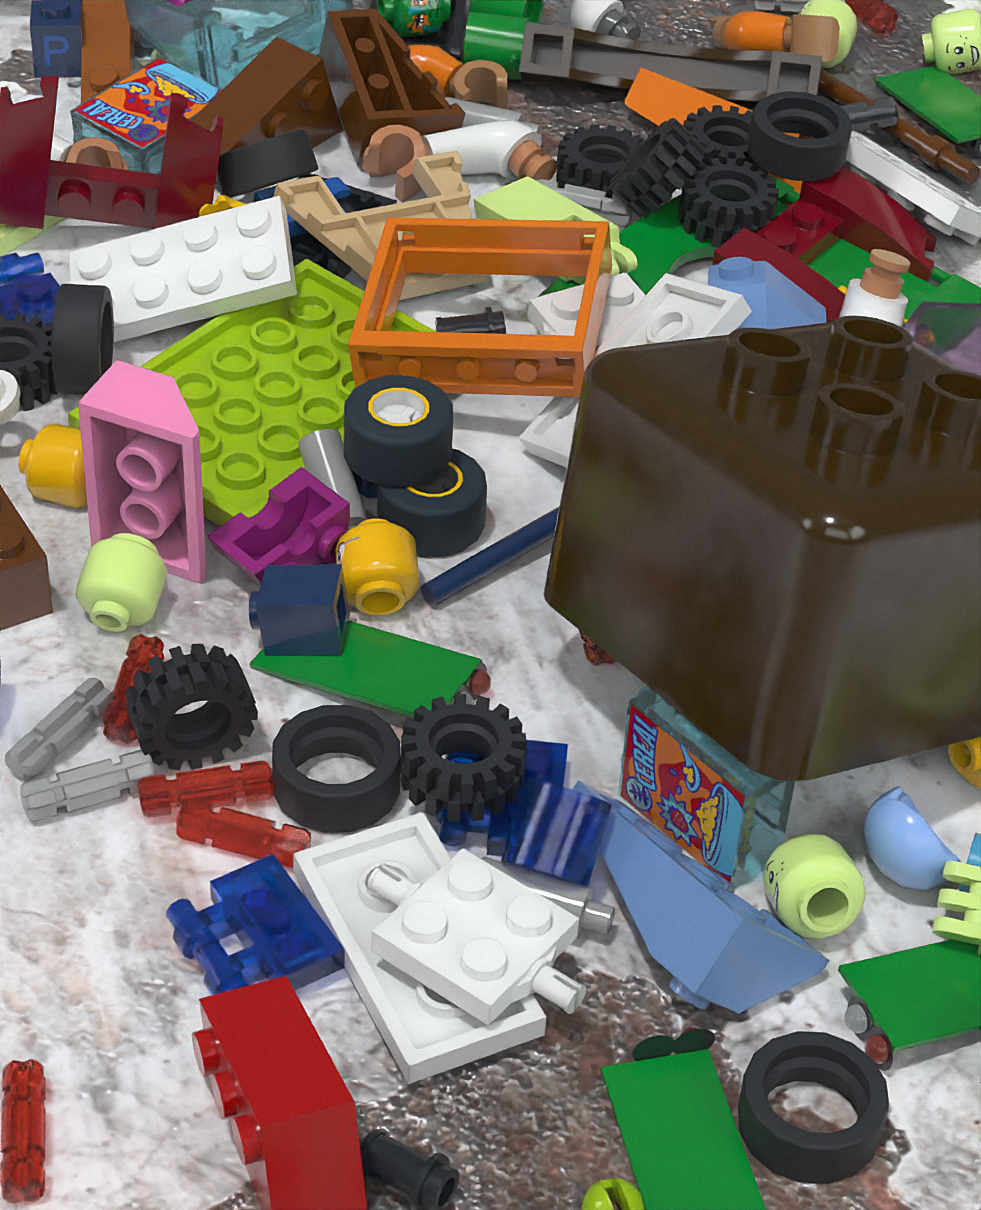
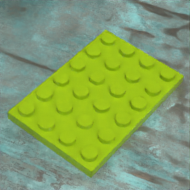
(265, 383)

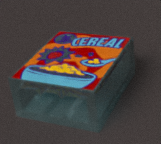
(136, 111)
(700, 791)

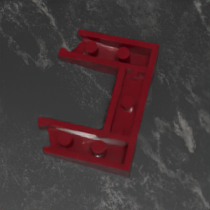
(41, 186)
(829, 210)

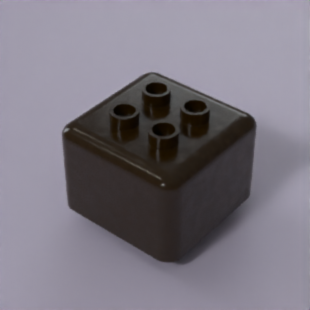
(783, 539)

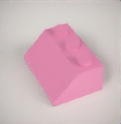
(144, 466)

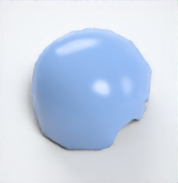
(905, 843)

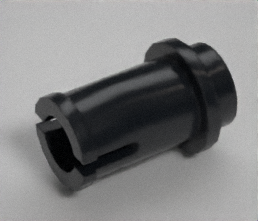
(485, 322)
(421, 1179)

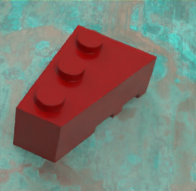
(282, 1098)

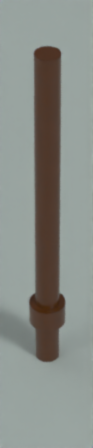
(932, 150)

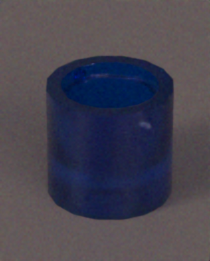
(556, 831)

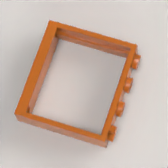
(483, 360)

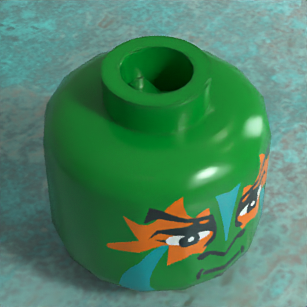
(415, 17)

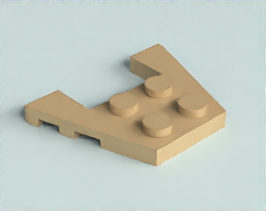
(357, 234)

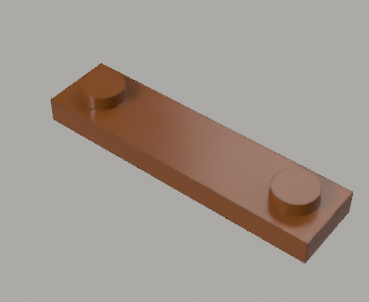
(105, 46)

